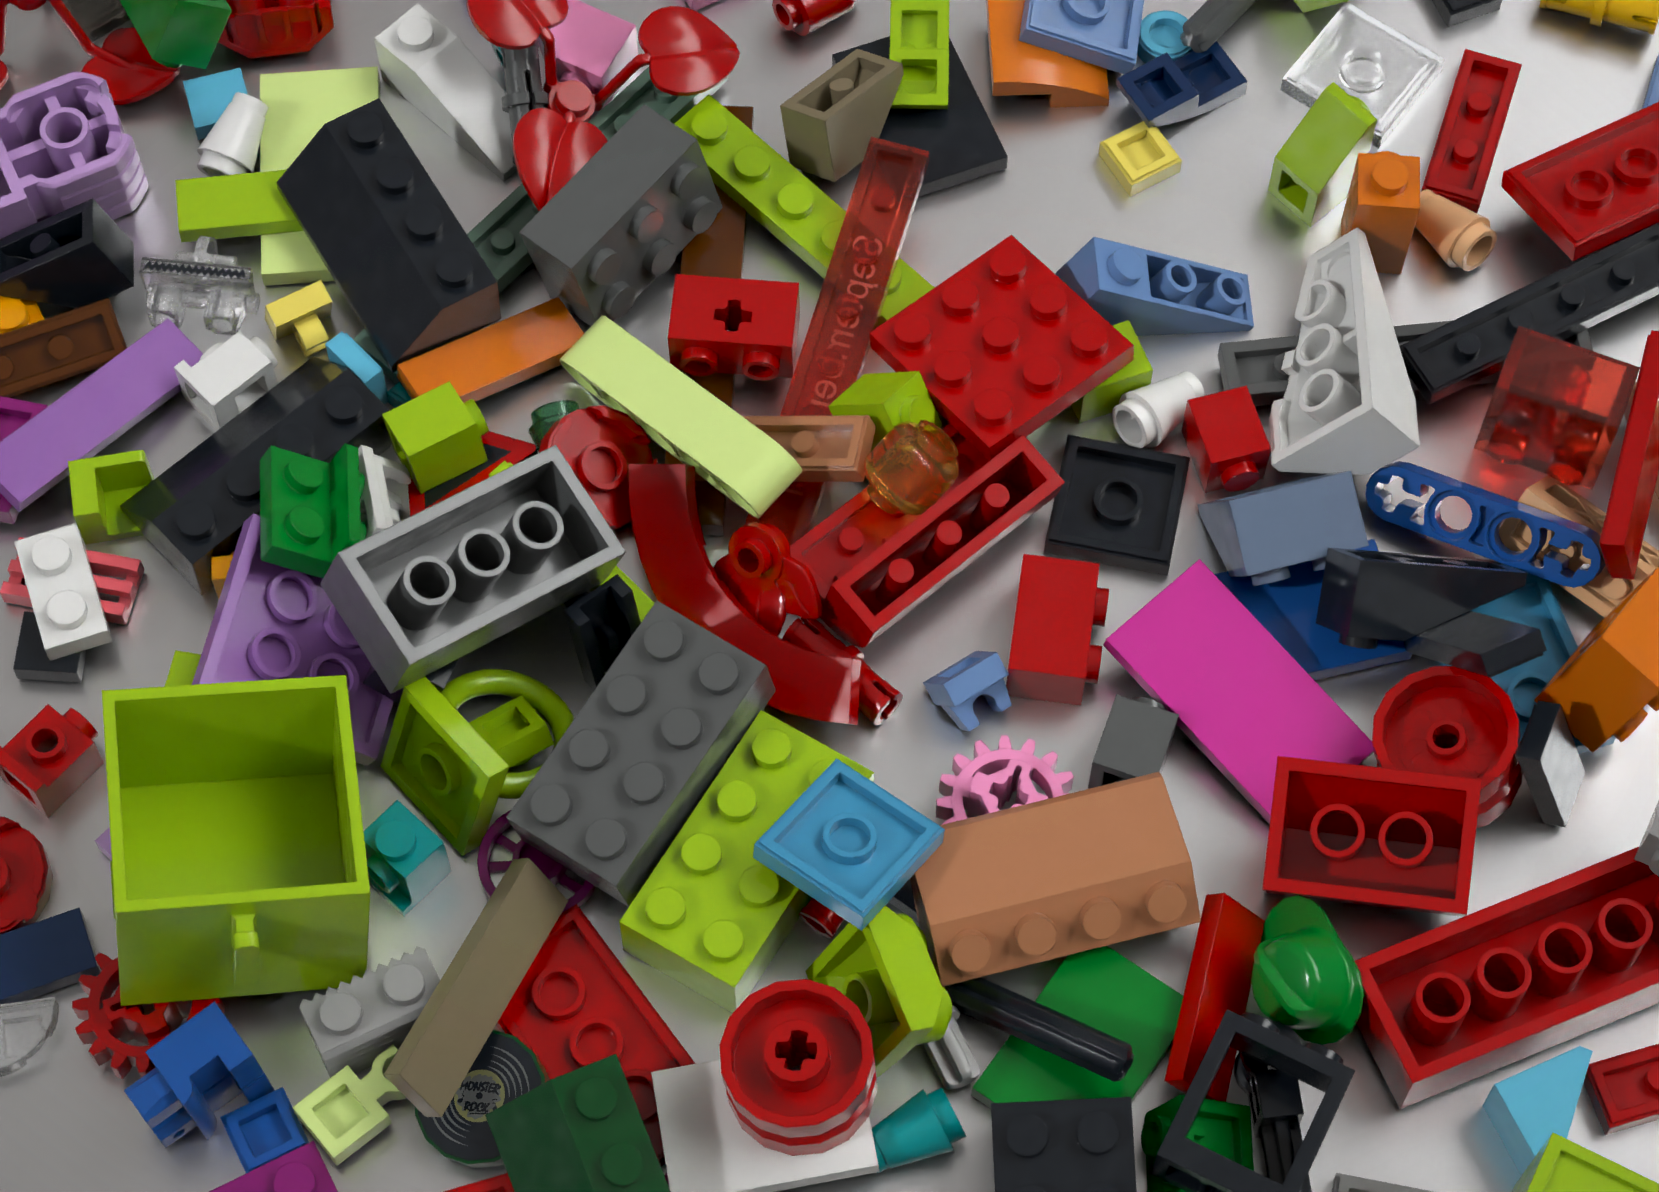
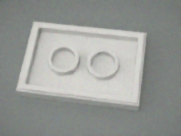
(714, 1154)

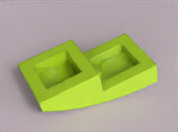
(922, 45)

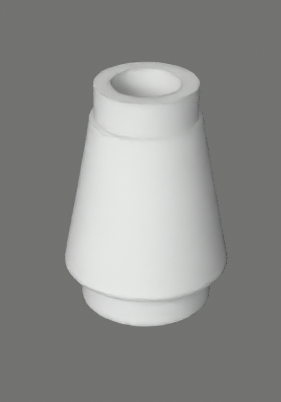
(234, 139)
(1155, 410)

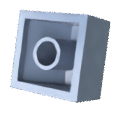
(1285, 526)

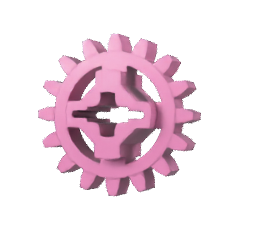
(1009, 772)

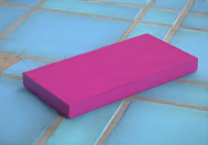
(1232, 685)

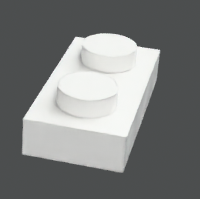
(63, 591)

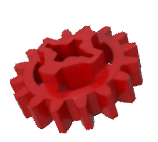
(109, 1021)

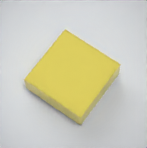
(1139, 157)

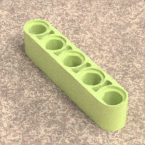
(682, 416)

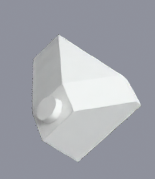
(1347, 377)

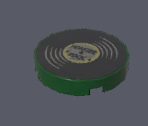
(498, 1075)

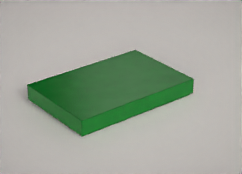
(1107, 995)

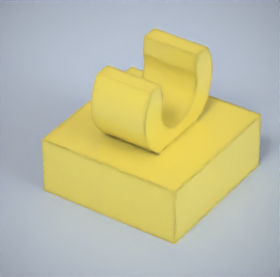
(301, 315)

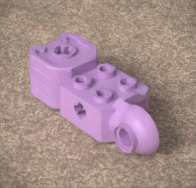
(63, 149)

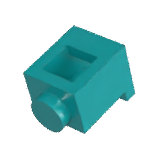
(404, 858)

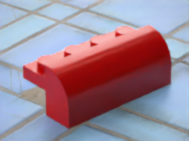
(885, 564)

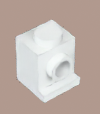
(228, 378)

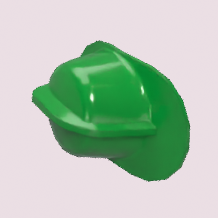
(1306, 973)

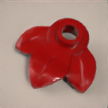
(767, 577)

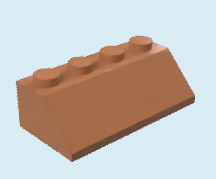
(1055, 879)

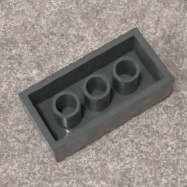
(471, 568)
(642, 752)

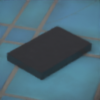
(958, 138)

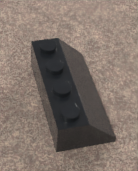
(388, 236)
(209, 493)

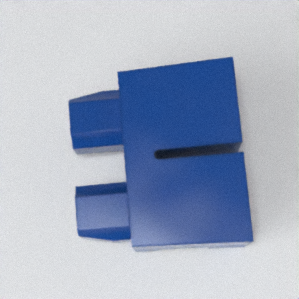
(195, 1075)

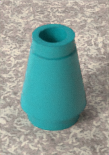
(917, 1130)

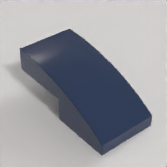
(1183, 88)

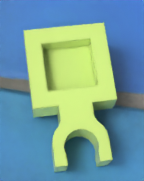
(348, 1109)

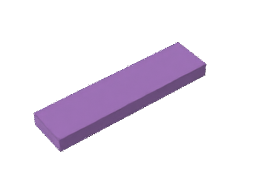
(93, 414)

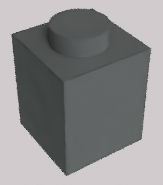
(1133, 741)

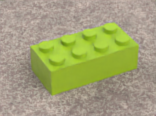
(711, 907)

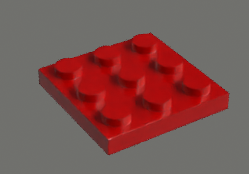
(1002, 346)

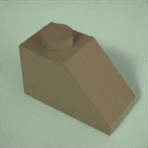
(838, 114)

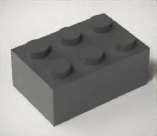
(623, 218)

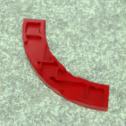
(684, 580)

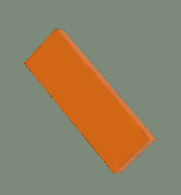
(496, 354)

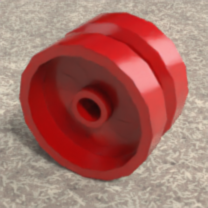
(1452, 726)
(792, 1027)

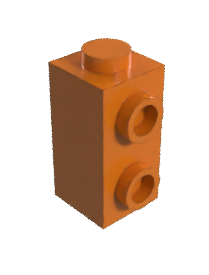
(1384, 206)

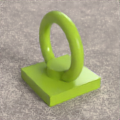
(448, 763)

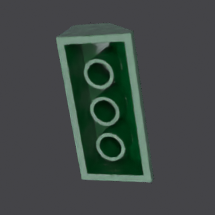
(577, 1135)

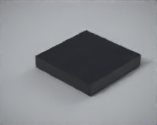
(1117, 505)

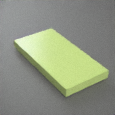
(296, 111)

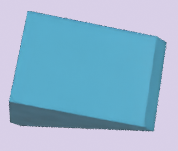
(1537, 1103)

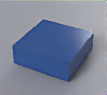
(264, 1130)

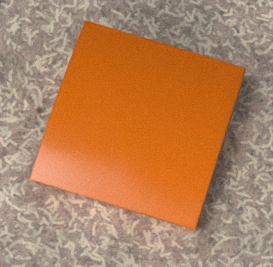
(1032, 70)

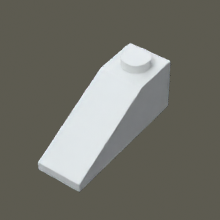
(448, 86)

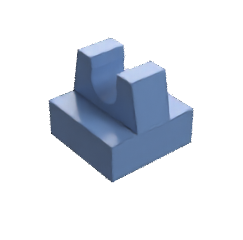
(966, 680)

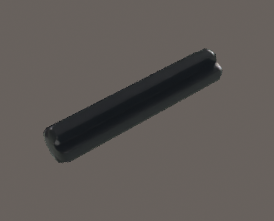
(1043, 1027)

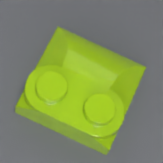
(890, 981)

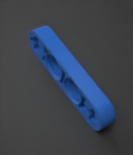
(1483, 531)

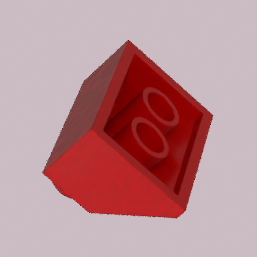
(1372, 836)

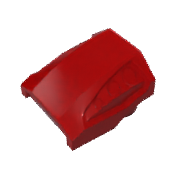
(276, 26)

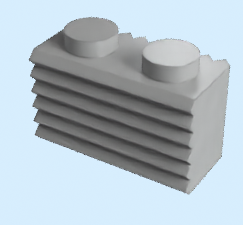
(370, 1012)

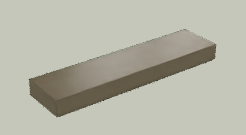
(476, 988)

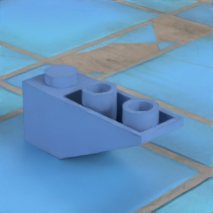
(1158, 290)

